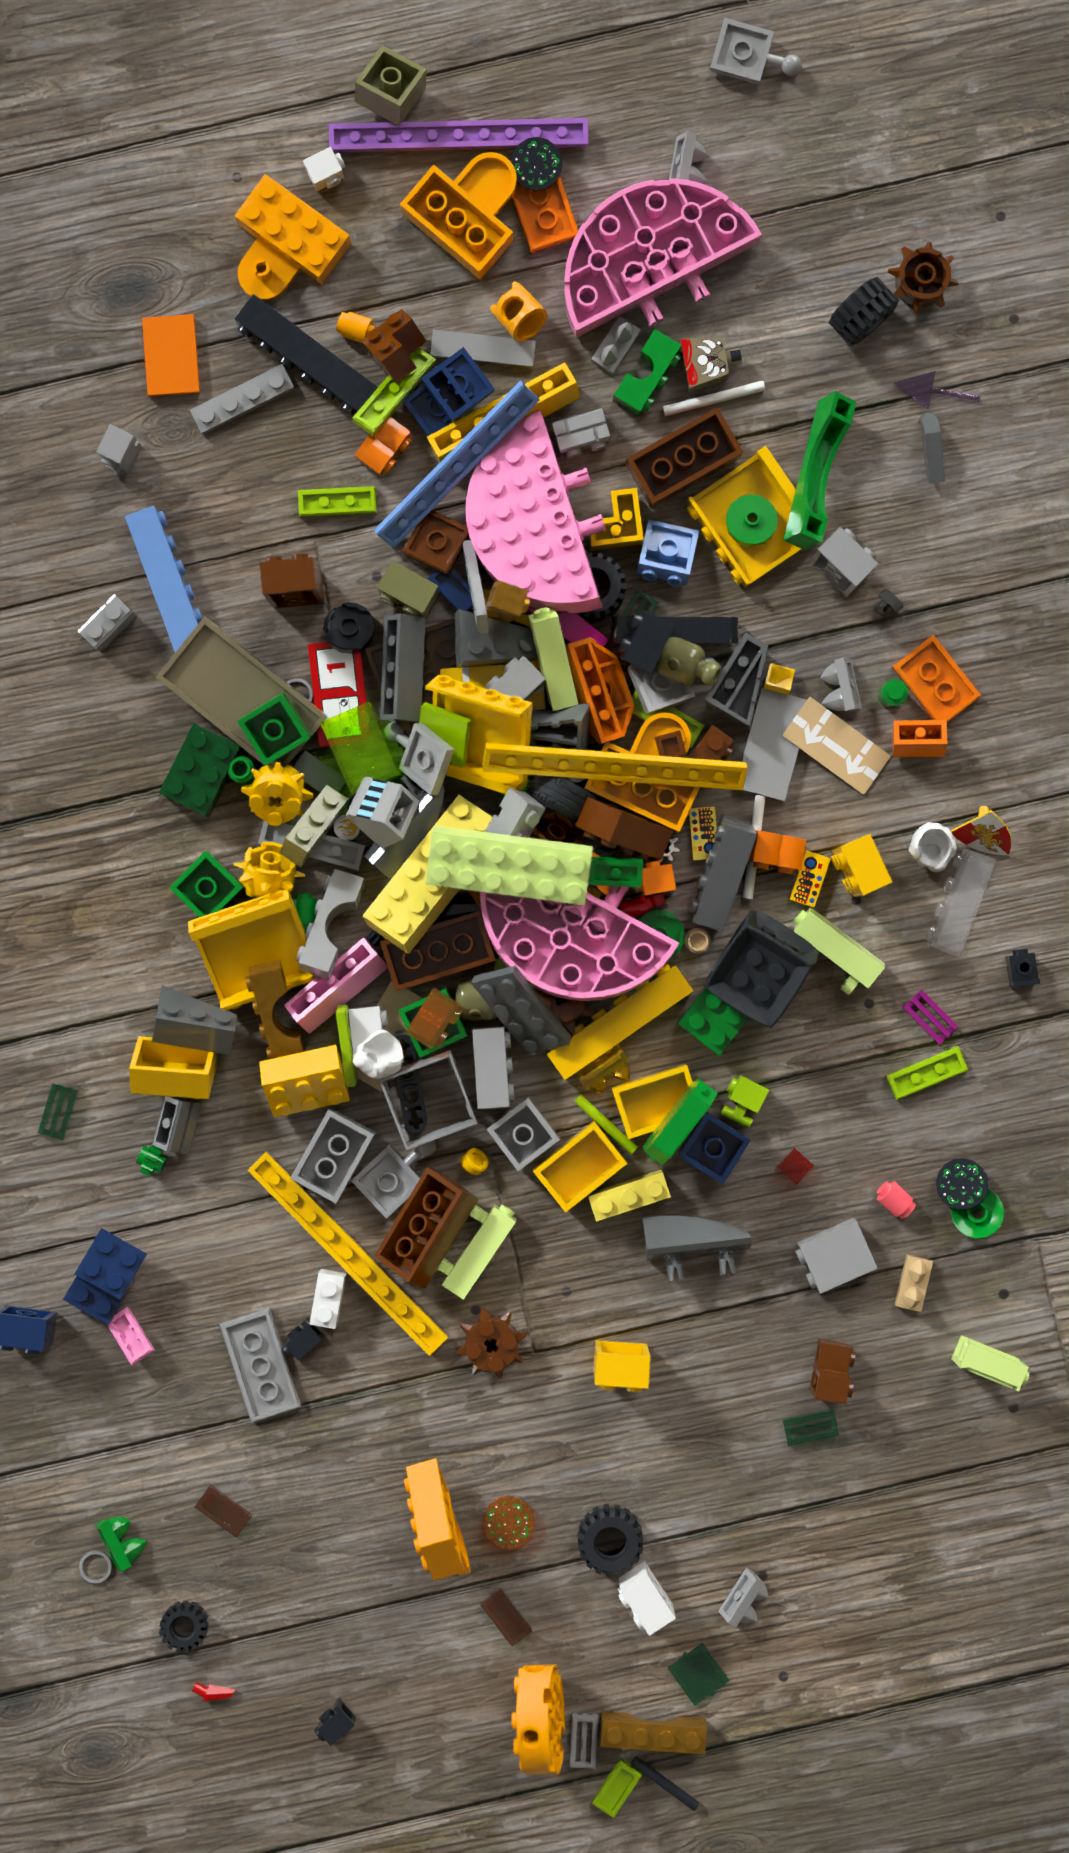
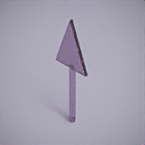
(922, 386)

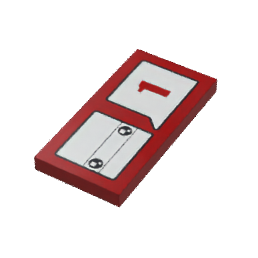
(336, 682)

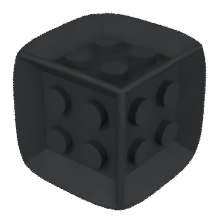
(761, 968)

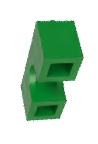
(637, 393)

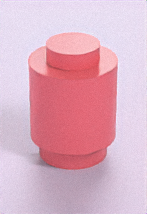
(895, 1199)

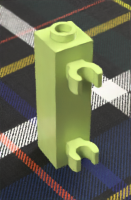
(553, 659)
(839, 948)
(480, 1249)

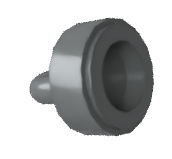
(891, 601)

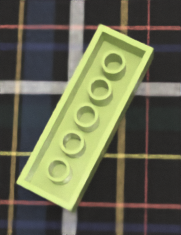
(508, 865)

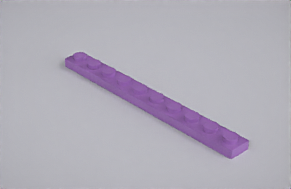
(455, 135)

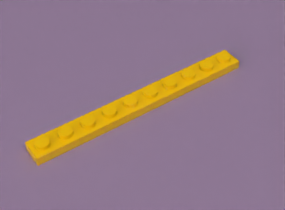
(614, 766)
(348, 1253)

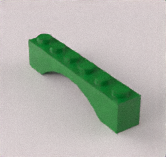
(808, 513)

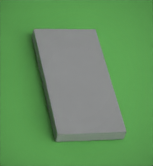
(767, 751)
(260, 1365)

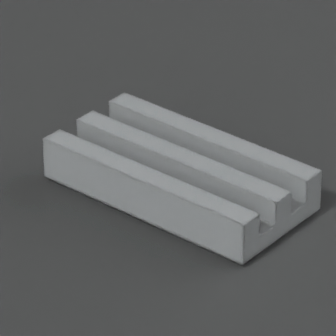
(584, 1718)

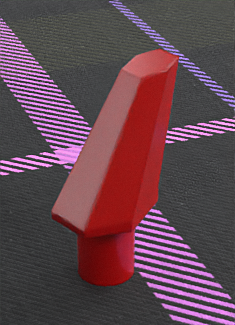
(212, 1692)

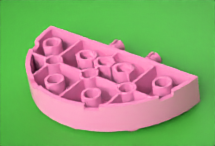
(647, 245)
(526, 523)
(573, 947)

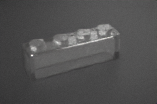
(961, 902)

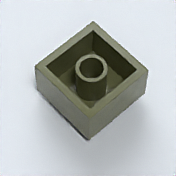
(390, 85)
(408, 590)

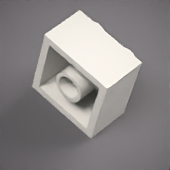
(646, 1598)

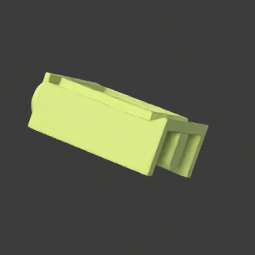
(990, 1363)

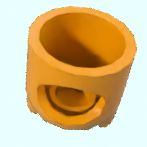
(519, 313)

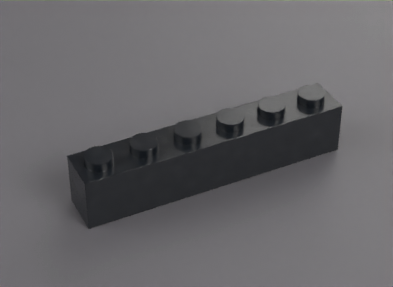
(304, 354)

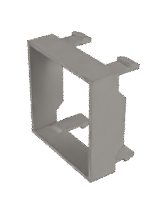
(438, 1133)

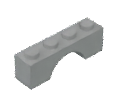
(341, 895)

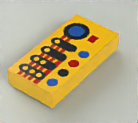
(810, 879)

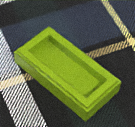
(616, 1788)

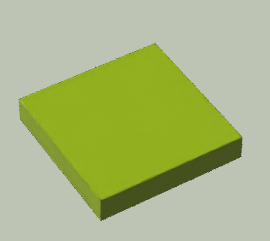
(450, 727)

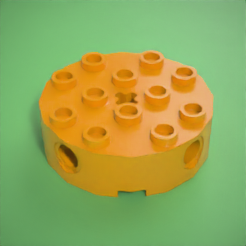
(539, 1719)

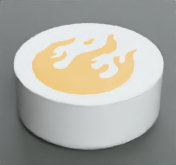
(345, 828)

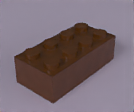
(684, 458)
(292, 581)
(440, 952)
(426, 1227)

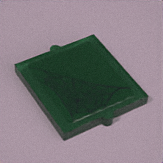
(698, 1674)

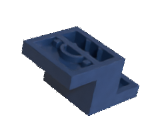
(448, 393)
(105, 1276)

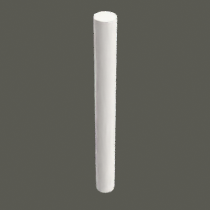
(713, 398)
(750, 870)

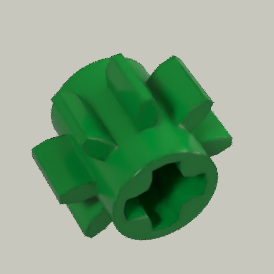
(151, 1160)

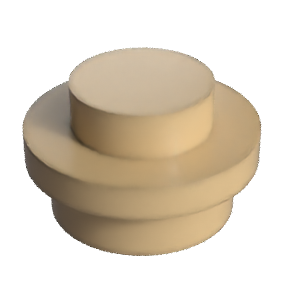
(697, 940)

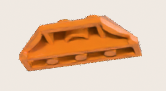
(601, 683)

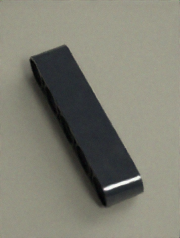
(688, 628)

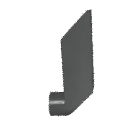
(932, 447)

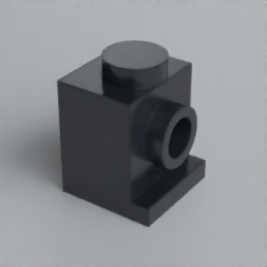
(1015, 975)
(302, 1340)
(335, 1723)

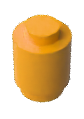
(354, 326)

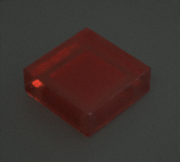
(795, 1165)

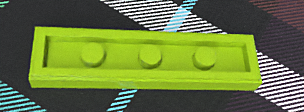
(391, 395)

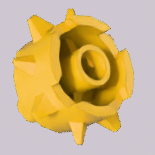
(277, 793)
(267, 870)

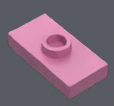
(130, 1336)

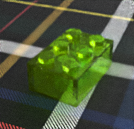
(360, 746)

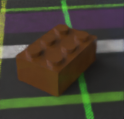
(623, 829)

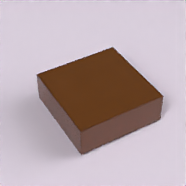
(670, 745)

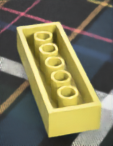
(408, 904)

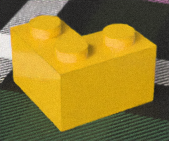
(624, 527)

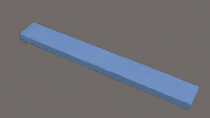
(457, 464)

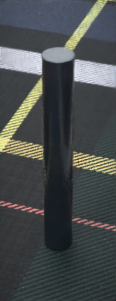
(664, 1783)

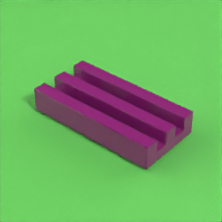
(945, 1032)

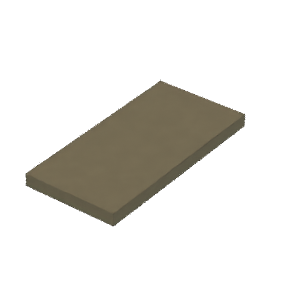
(228, 682)

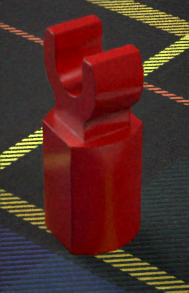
(641, 905)

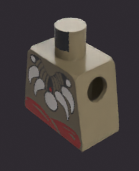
(706, 361)

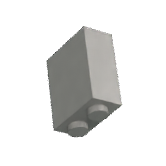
(835, 1256)

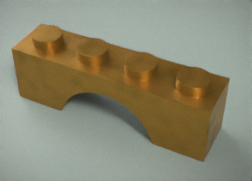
(505, 601)
(269, 985)
(677, 1735)

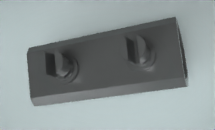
(392, 858)
(684, 1236)

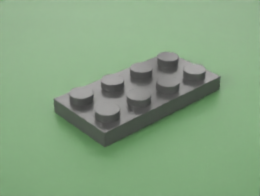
(521, 1009)

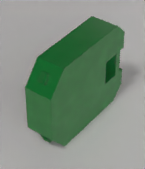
(679, 1121)

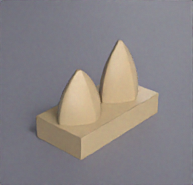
(913, 1283)

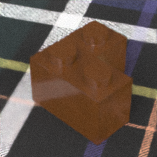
(393, 344)
(830, 1371)

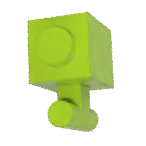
(747, 1095)

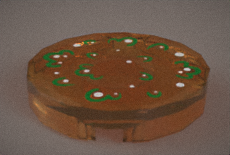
(508, 1522)

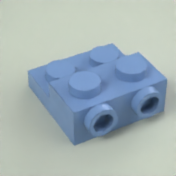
(667, 553)

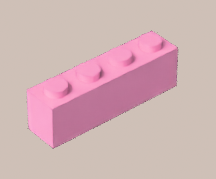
(322, 996)

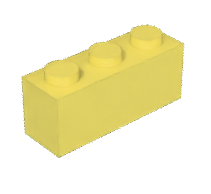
(629, 1195)

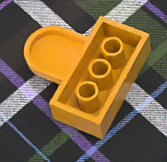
(463, 211)
(288, 241)
(656, 802)
(435, 1522)

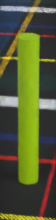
(607, 1125)

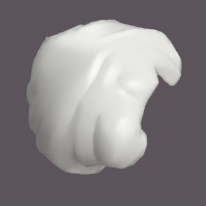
(933, 846)
(379, 1055)

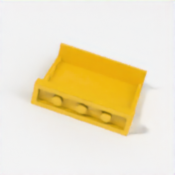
(756, 476)
(494, 720)
(249, 936)

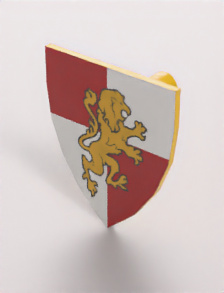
(985, 833)

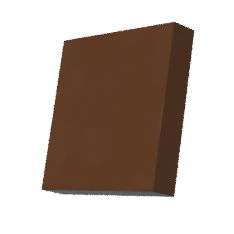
(437, 542)

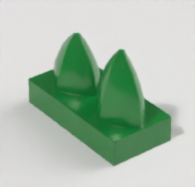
(616, 872)
(120, 1552)

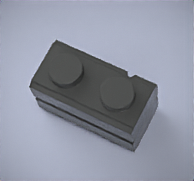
(177, 1124)

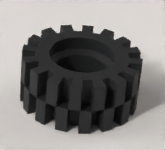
(176, 1640)

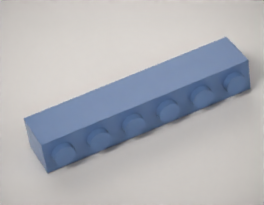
(164, 573)

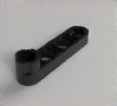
(412, 1082)

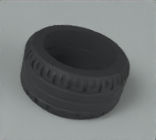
(559, 795)

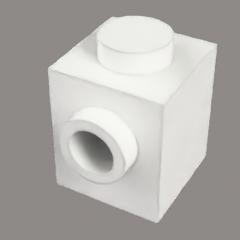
(325, 169)

